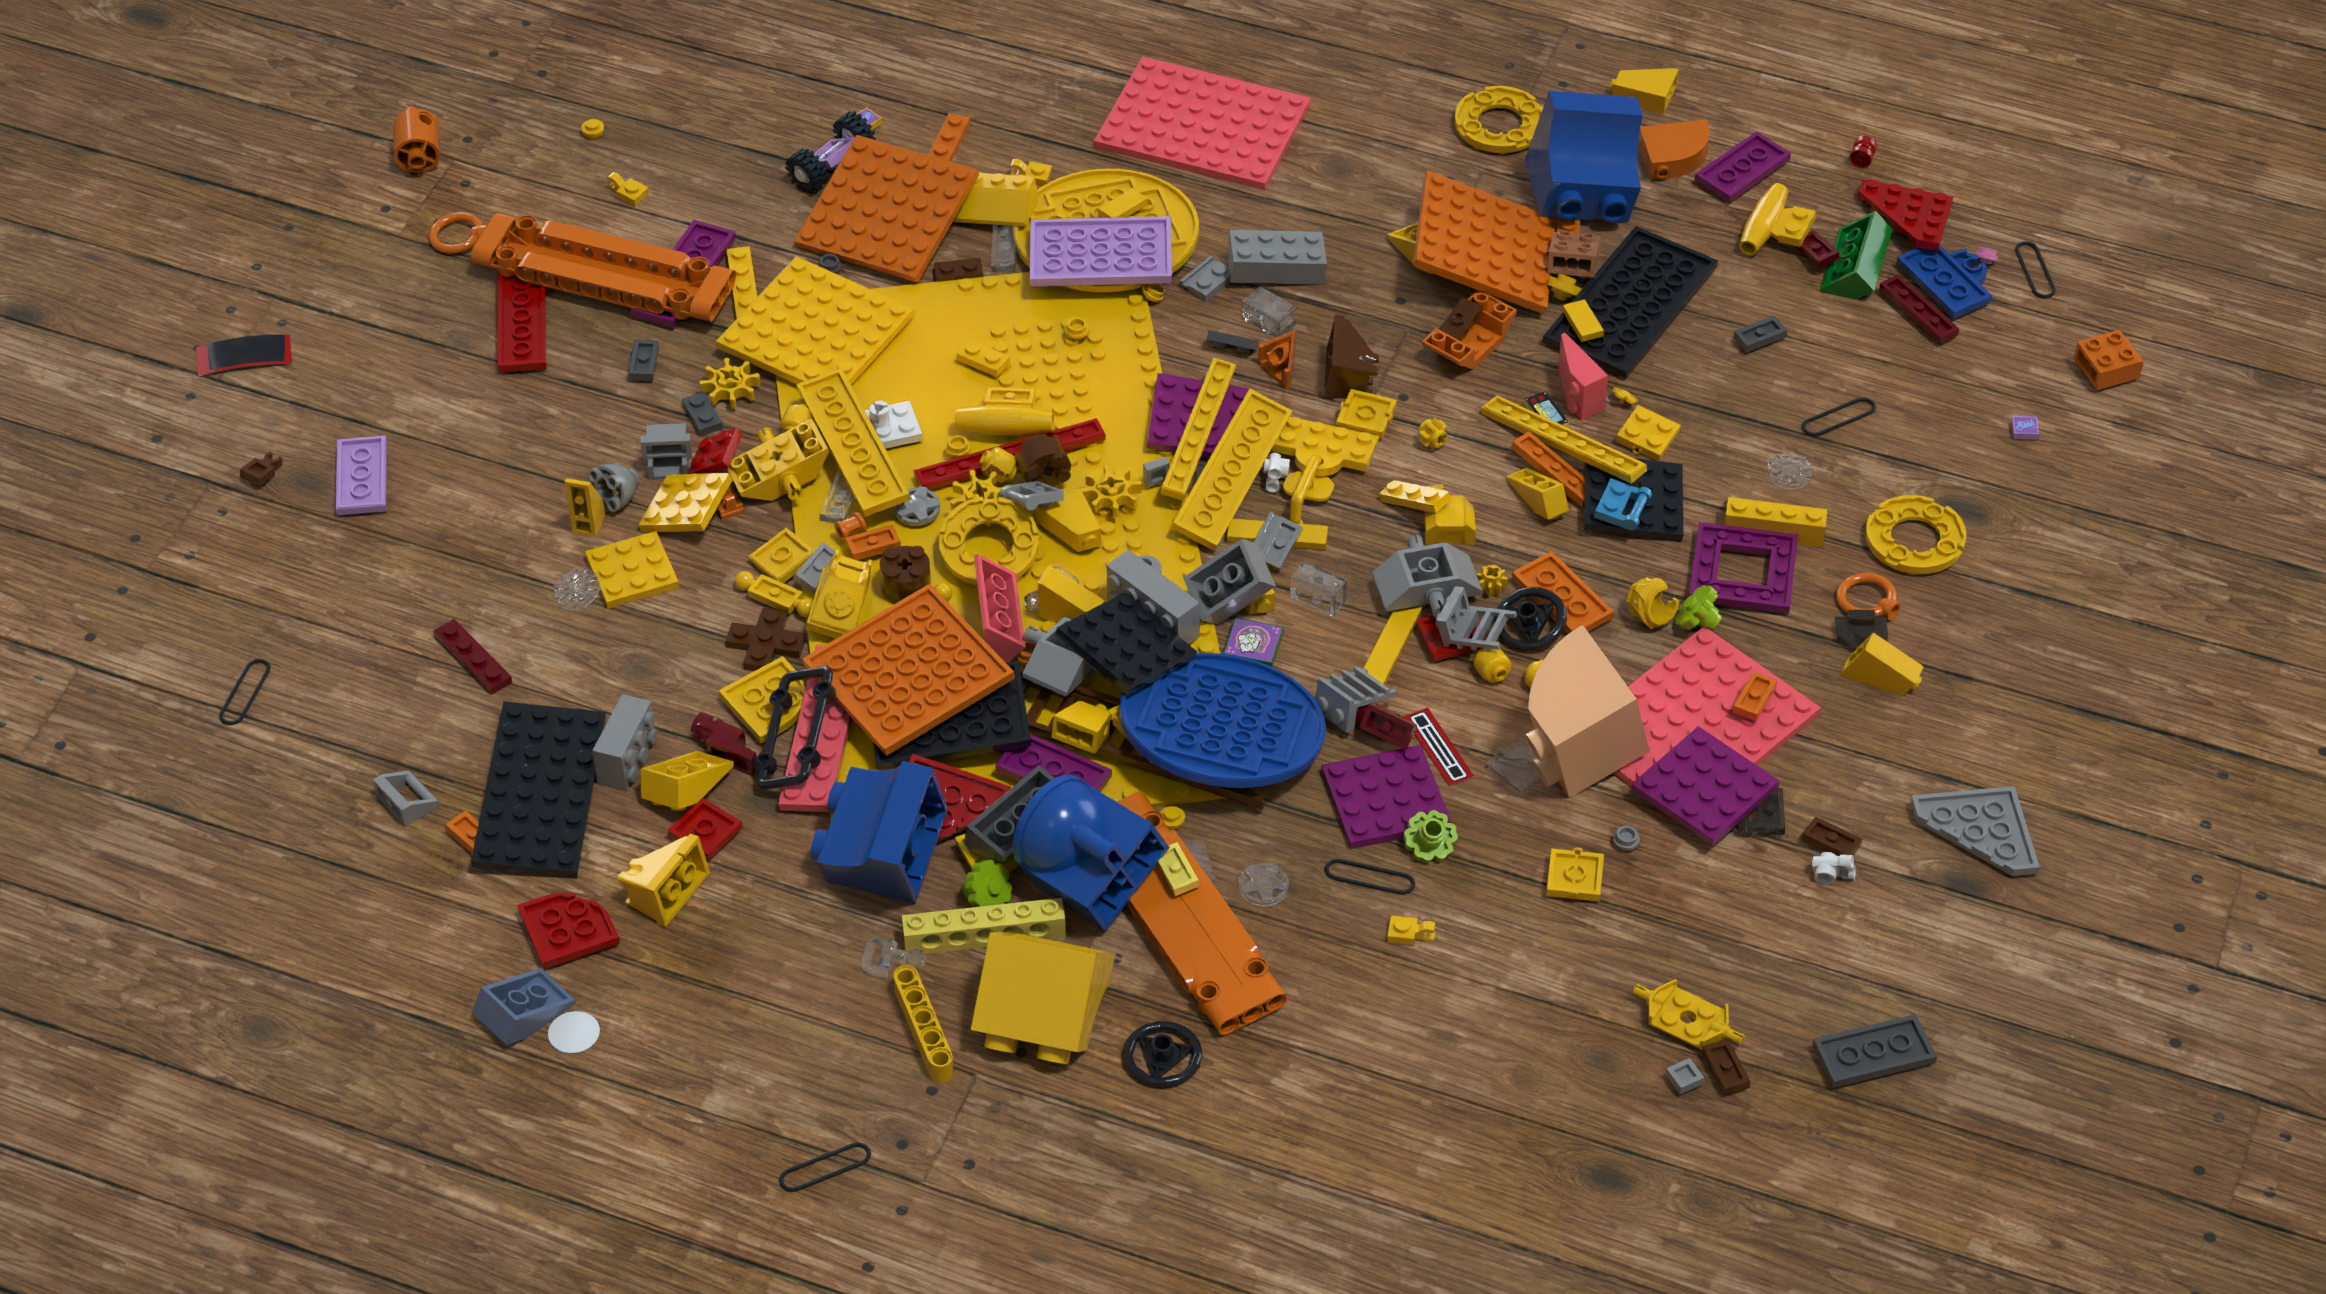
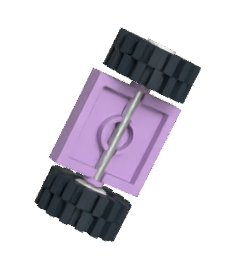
(810, 168)

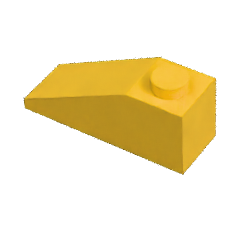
(1540, 492)
(585, 507)

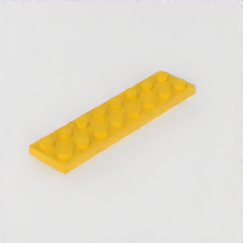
(853, 442)
(1231, 469)

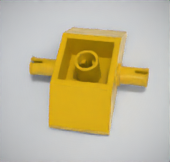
(780, 463)

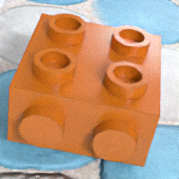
(2108, 359)

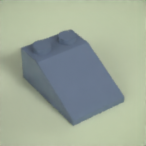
(521, 1005)

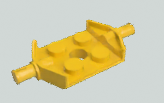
(1670, 1004)

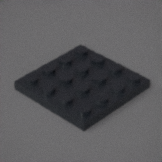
(1660, 516)
(1126, 643)

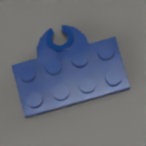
(1948, 278)

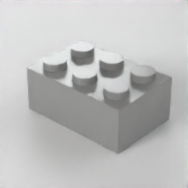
(1229, 581)
(624, 742)

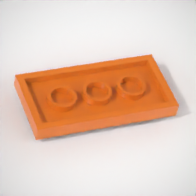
(1581, 602)

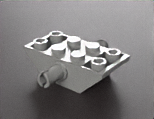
(1424, 576)
(1054, 662)

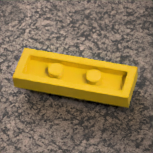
(1414, 496)

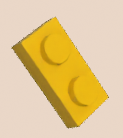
(983, 358)

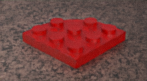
(566, 927)

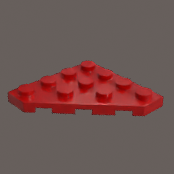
(1909, 210)
(964, 793)

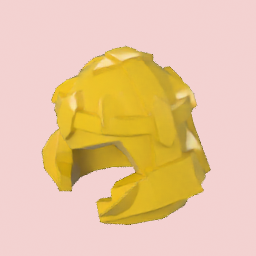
(1646, 603)

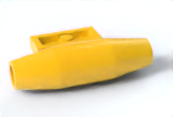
(1771, 219)
(1006, 413)

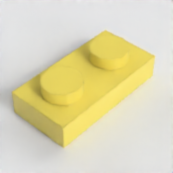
(1177, 870)

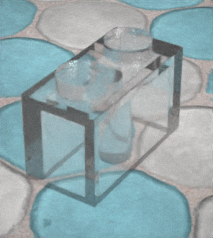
(1269, 312)
(1318, 588)

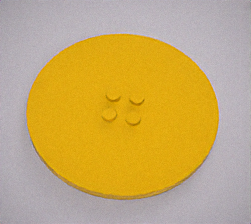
(1085, 191)

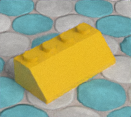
(999, 200)
(1778, 517)

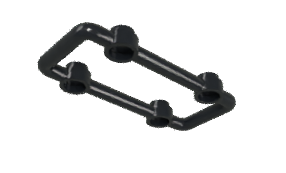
(782, 701)

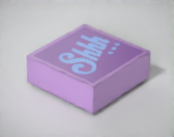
(2025, 427)

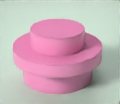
(1986, 255)

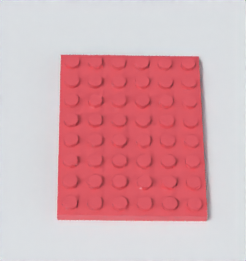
(1203, 123)
(1699, 688)

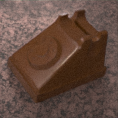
(1347, 361)

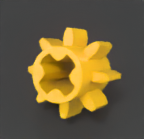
(1433, 433)
(1492, 580)

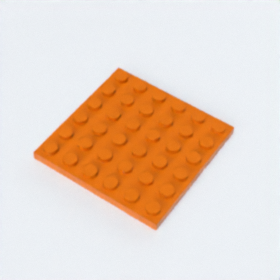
(887, 208)
(1484, 242)
(910, 669)

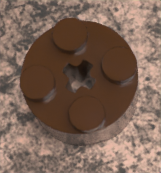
(1043, 460)
(904, 571)

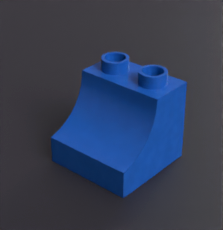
(1586, 157)
(882, 830)

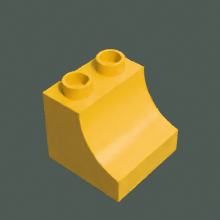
(1040, 994)

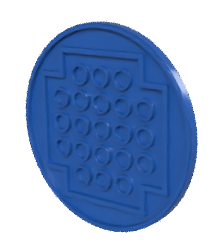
(1225, 722)

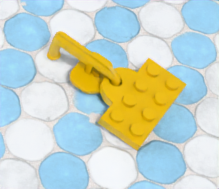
(1318, 453)

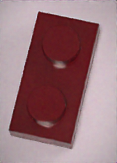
(1818, 250)

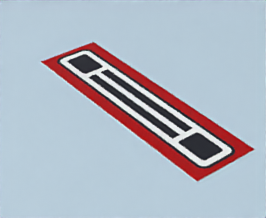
(1439, 747)

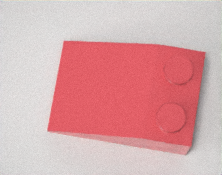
(1581, 380)

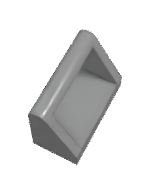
(405, 811)

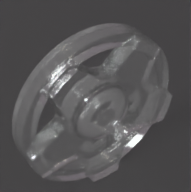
(1264, 882)

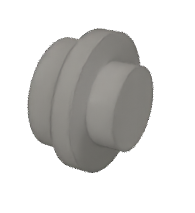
(1626, 838)

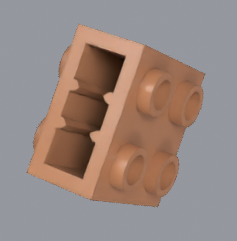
(1574, 254)

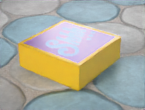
(872, 118)

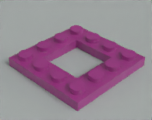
(1777, 545)

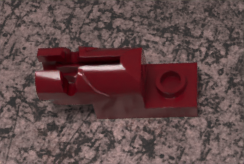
(1385, 724)
(724, 742)

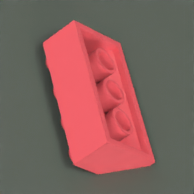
(999, 608)

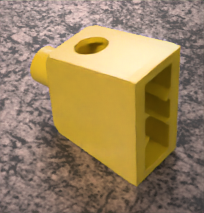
(1082, 726)

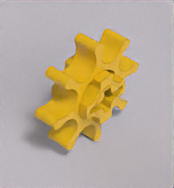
(729, 383)
(976, 488)
(1111, 490)

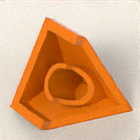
(1278, 357)

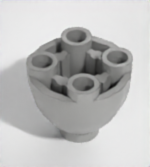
(614, 484)

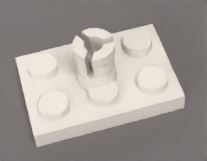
(894, 423)

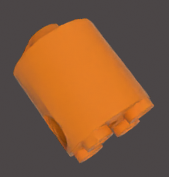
(416, 140)

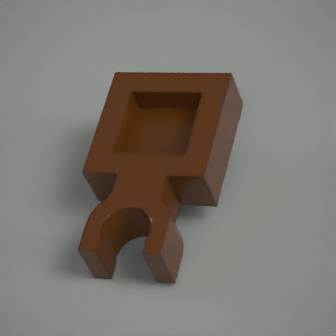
(260, 471)

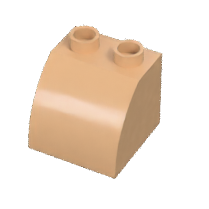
(1582, 716)

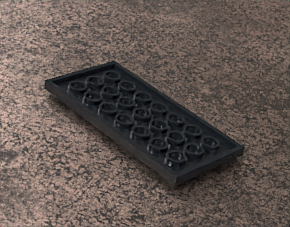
(1636, 298)
(538, 790)

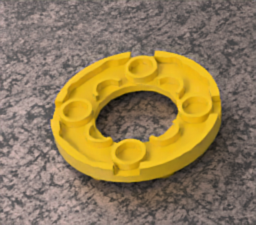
(1492, 97)
(1921, 508)
(982, 511)

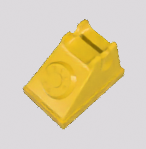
(840, 596)
(665, 878)

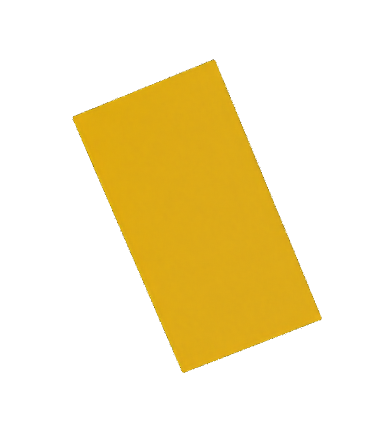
(1088, 378)

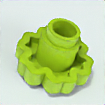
(1699, 610)
(1430, 836)
(987, 884)

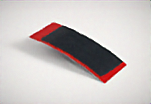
(243, 352)

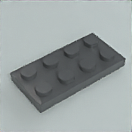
(1874, 1051)

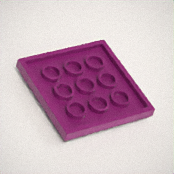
(1172, 409)
(1705, 785)
(1381, 793)

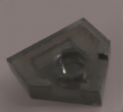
(1858, 626)

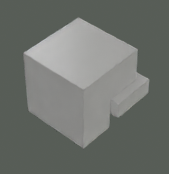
(666, 449)

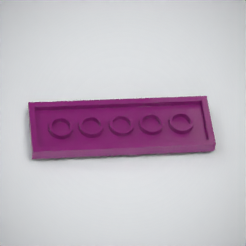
(697, 241)

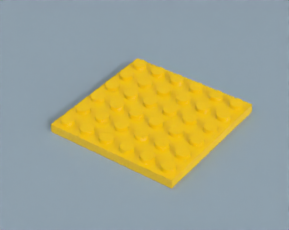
(814, 325)

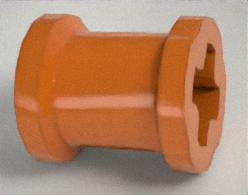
(850, 526)

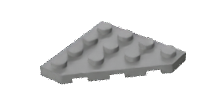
(1982, 823)

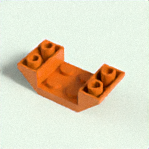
(1481, 338)

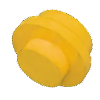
(592, 129)
(1153, 292)
(1077, 328)
(957, 446)
(1173, 817)

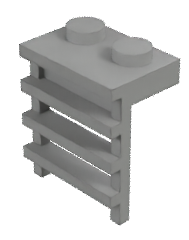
(1459, 619)
(1345, 693)

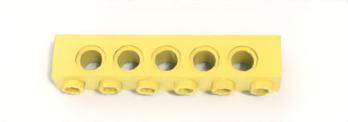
(971, 926)

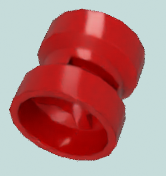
(1863, 151)

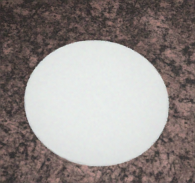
(573, 1032)

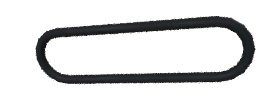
(2027, 273)
(1842, 423)
(253, 695)
(1368, 884)
(821, 1158)

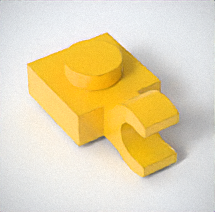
(1041, 171)
(629, 191)
(1406, 929)

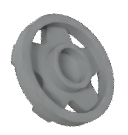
(918, 507)

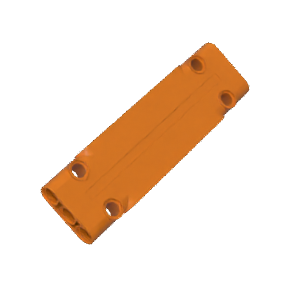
(604, 267)
(1203, 940)

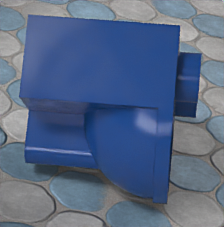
(1085, 848)

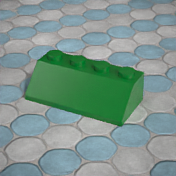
(1861, 253)

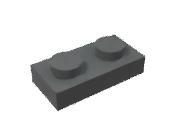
(1760, 334)
(1242, 344)
(644, 360)
(702, 413)

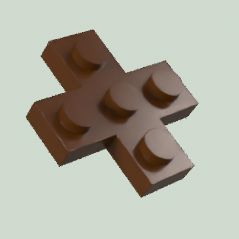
(765, 639)

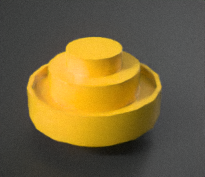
(1563, 286)

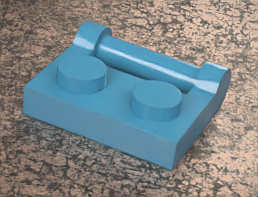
(1615, 501)

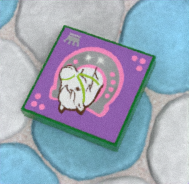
(1254, 640)

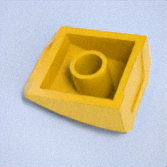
(1452, 523)

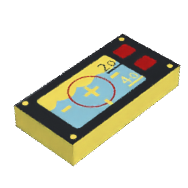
(1545, 406)

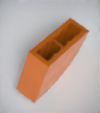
(1673, 148)

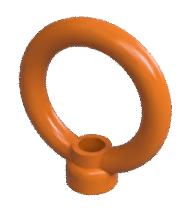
(476, 232)
(1887, 606)

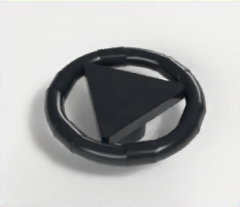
(1532, 618)
(1162, 1054)

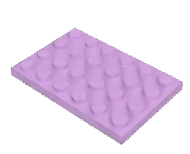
(1100, 251)

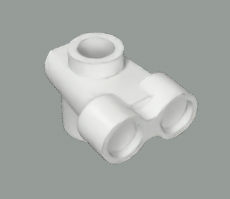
(1275, 468)
(1829, 866)

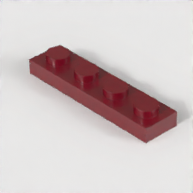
(1919, 309)
(472, 656)

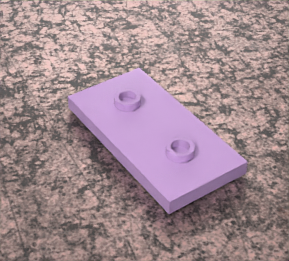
(361, 475)

